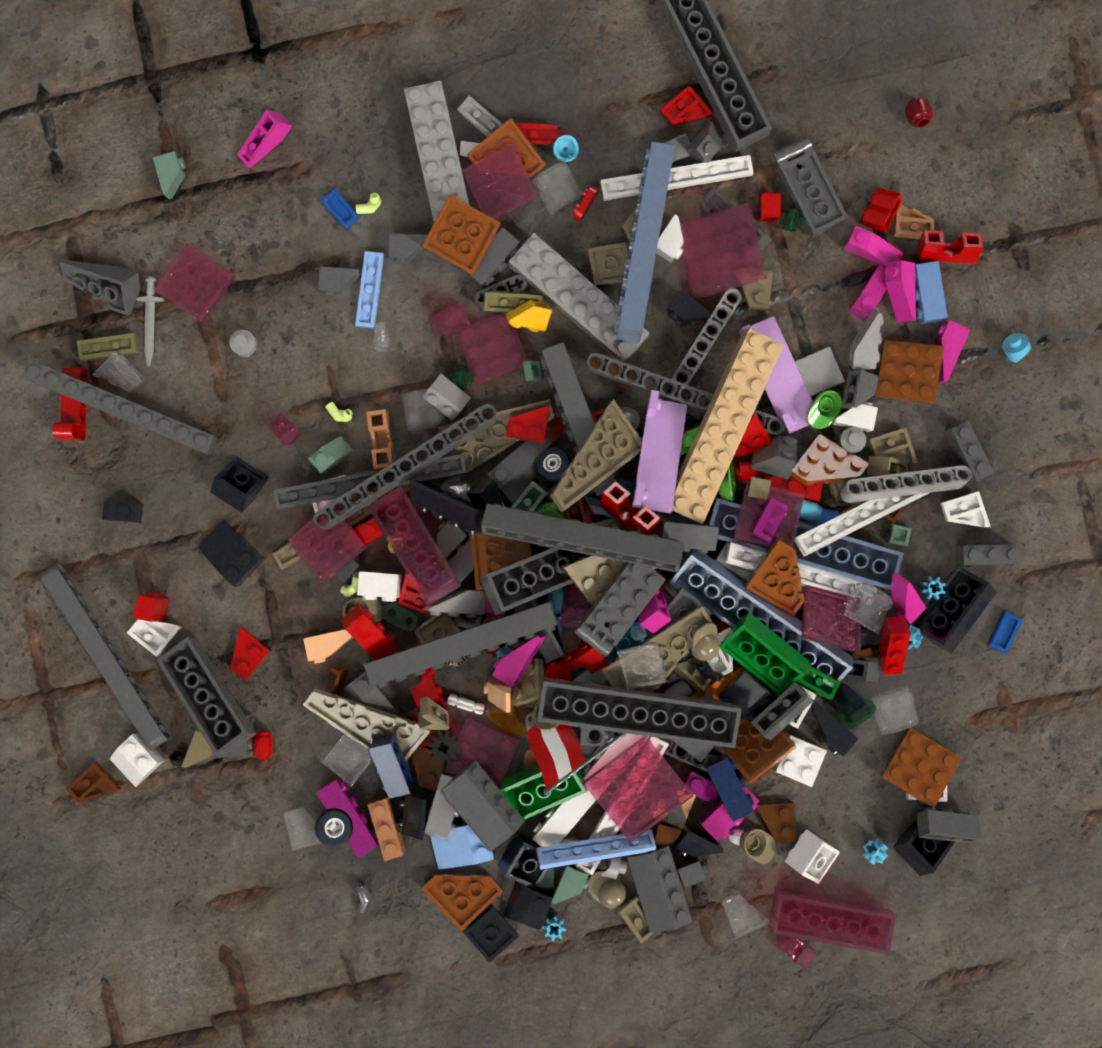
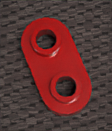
(588, 197)

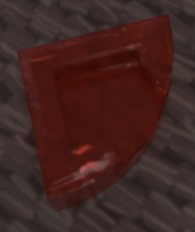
(554, 430)

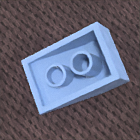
(460, 849)

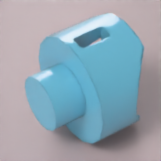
(565, 148)
(1016, 346)

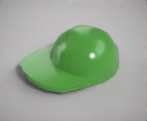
(824, 409)
(728, 486)

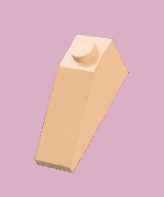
(325, 645)
(498, 693)

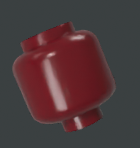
(919, 112)

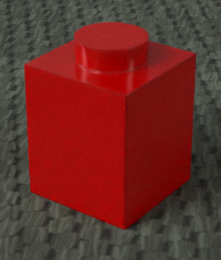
(769, 207)

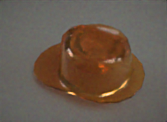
(507, 720)

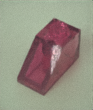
(449, 319)

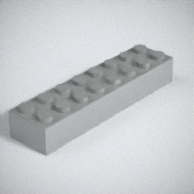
(435, 144)
(573, 295)

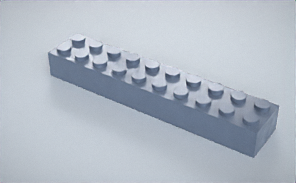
(644, 242)
(843, 557)
(730, 600)

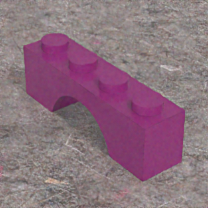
(337, 796)

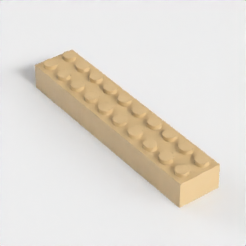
(724, 424)

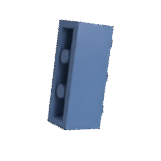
(929, 293)

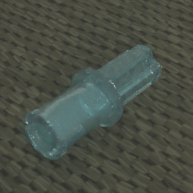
(637, 632)

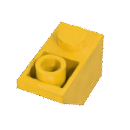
(531, 315)

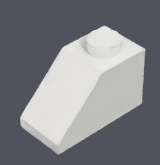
(671, 241)
(860, 417)

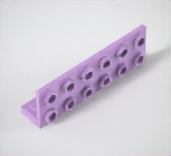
(785, 386)
(659, 454)

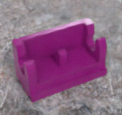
(769, 519)

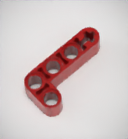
(73, 413)

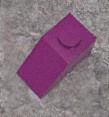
(700, 785)

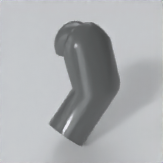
(364, 896)

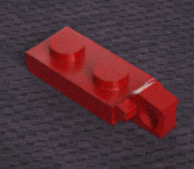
(541, 133)

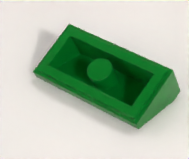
(819, 683)

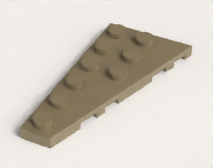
(492, 439)
(602, 453)
(593, 574)
(673, 643)
(365, 722)

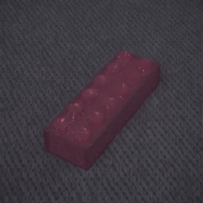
(414, 546)
(832, 921)

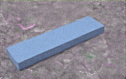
(369, 289)

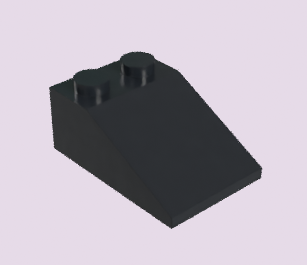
(231, 554)
(922, 853)

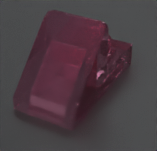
(284, 429)
(796, 949)

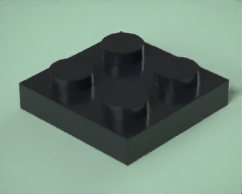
(491, 933)

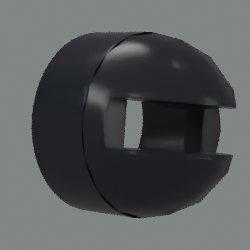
(173, 757)

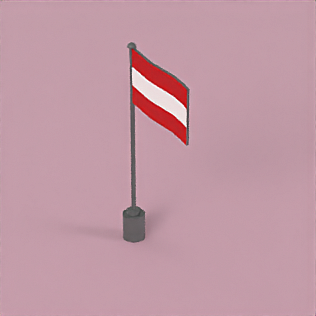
(560, 751)

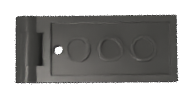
(808, 186)
(618, 606)

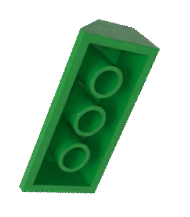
(764, 654)
(526, 790)

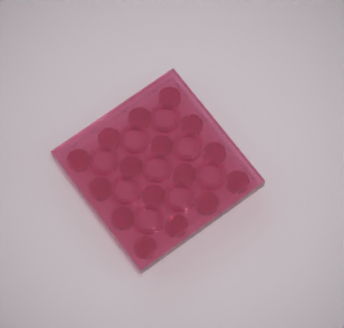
(722, 251)
(638, 788)

